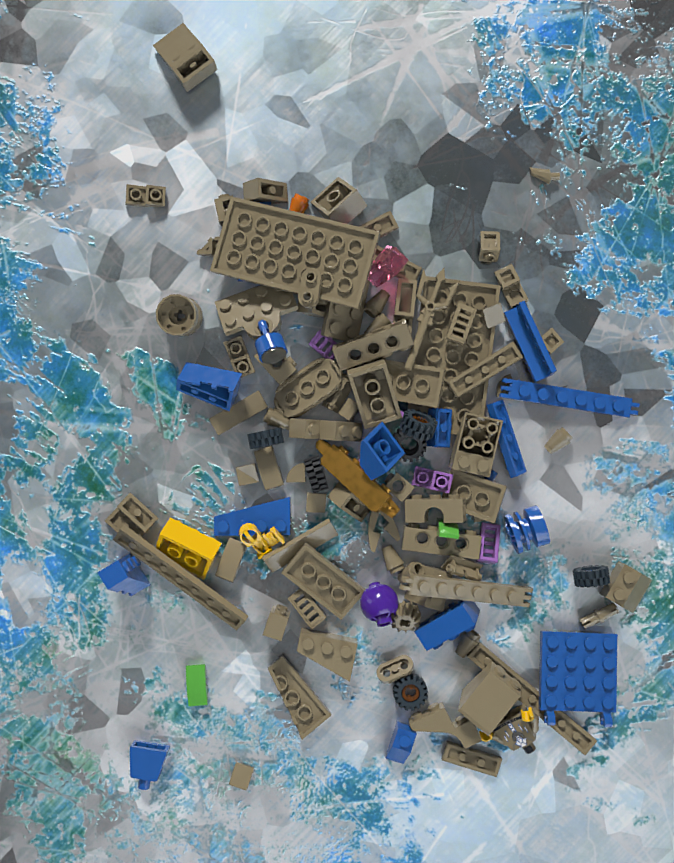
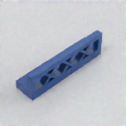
(530, 342)

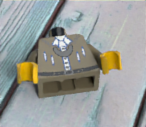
(516, 729)

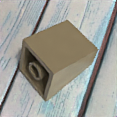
(489, 697)

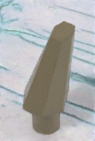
(544, 174)

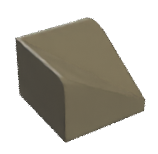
(247, 474)

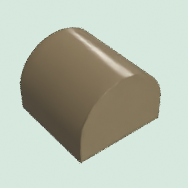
(349, 410)

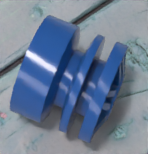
(529, 528)

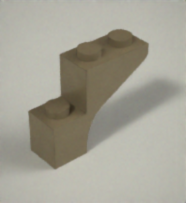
(325, 430)
(437, 720)

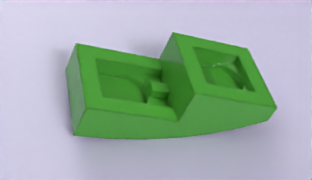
(447, 530)
(196, 685)

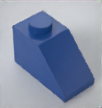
(401, 743)

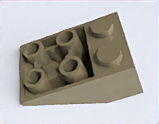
(185, 57)
(476, 444)

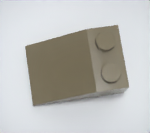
(374, 393)

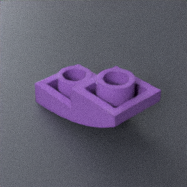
(432, 479)

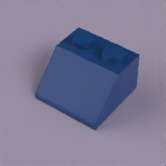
(379, 452)

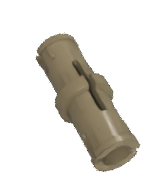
(599, 616)

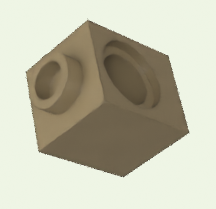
(406, 489)

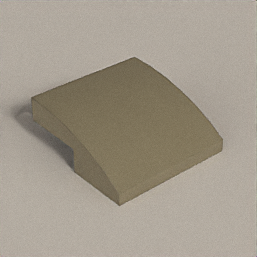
(133, 515)

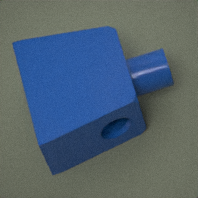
(147, 762)

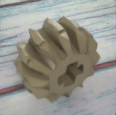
(406, 617)

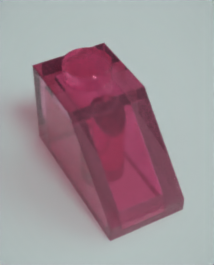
(386, 265)

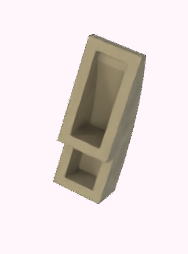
(405, 302)

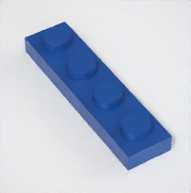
(507, 440)

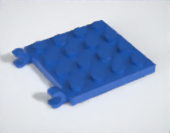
(578, 674)

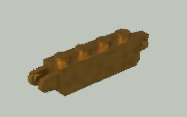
(353, 477)

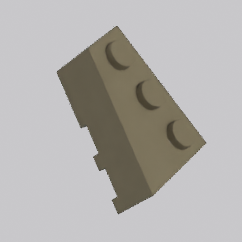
(329, 650)

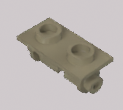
(337, 400)
(463, 567)

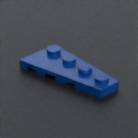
(264, 516)

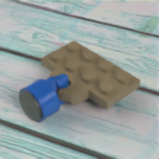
(259, 314)

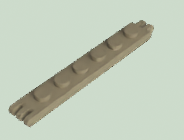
(466, 590)

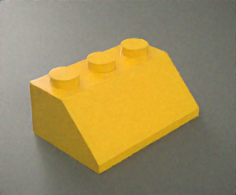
(188, 547)

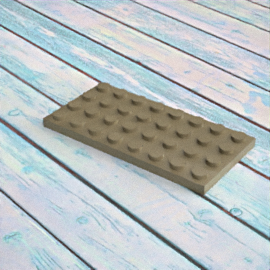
(279, 244)
(453, 357)

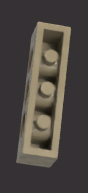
(398, 329)
(470, 549)

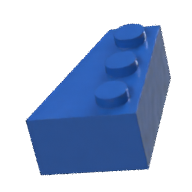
(209, 384)
(125, 576)
(447, 624)

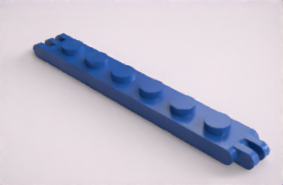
(568, 398)

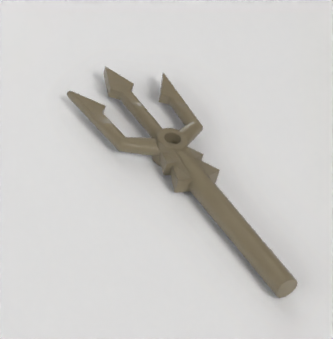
(427, 313)

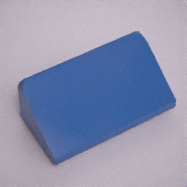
(443, 430)

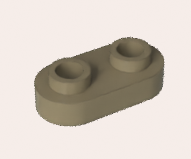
(310, 287)
(394, 666)

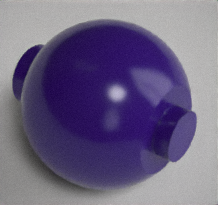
(378, 603)

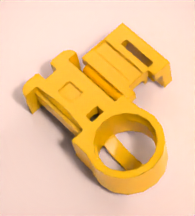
(258, 541)

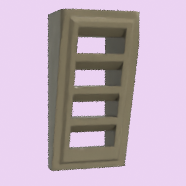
(457, 339)
(312, 624)

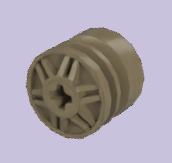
(168, 312)

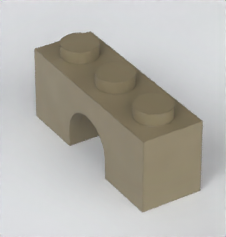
(452, 508)

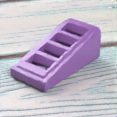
(316, 338)
(494, 558)

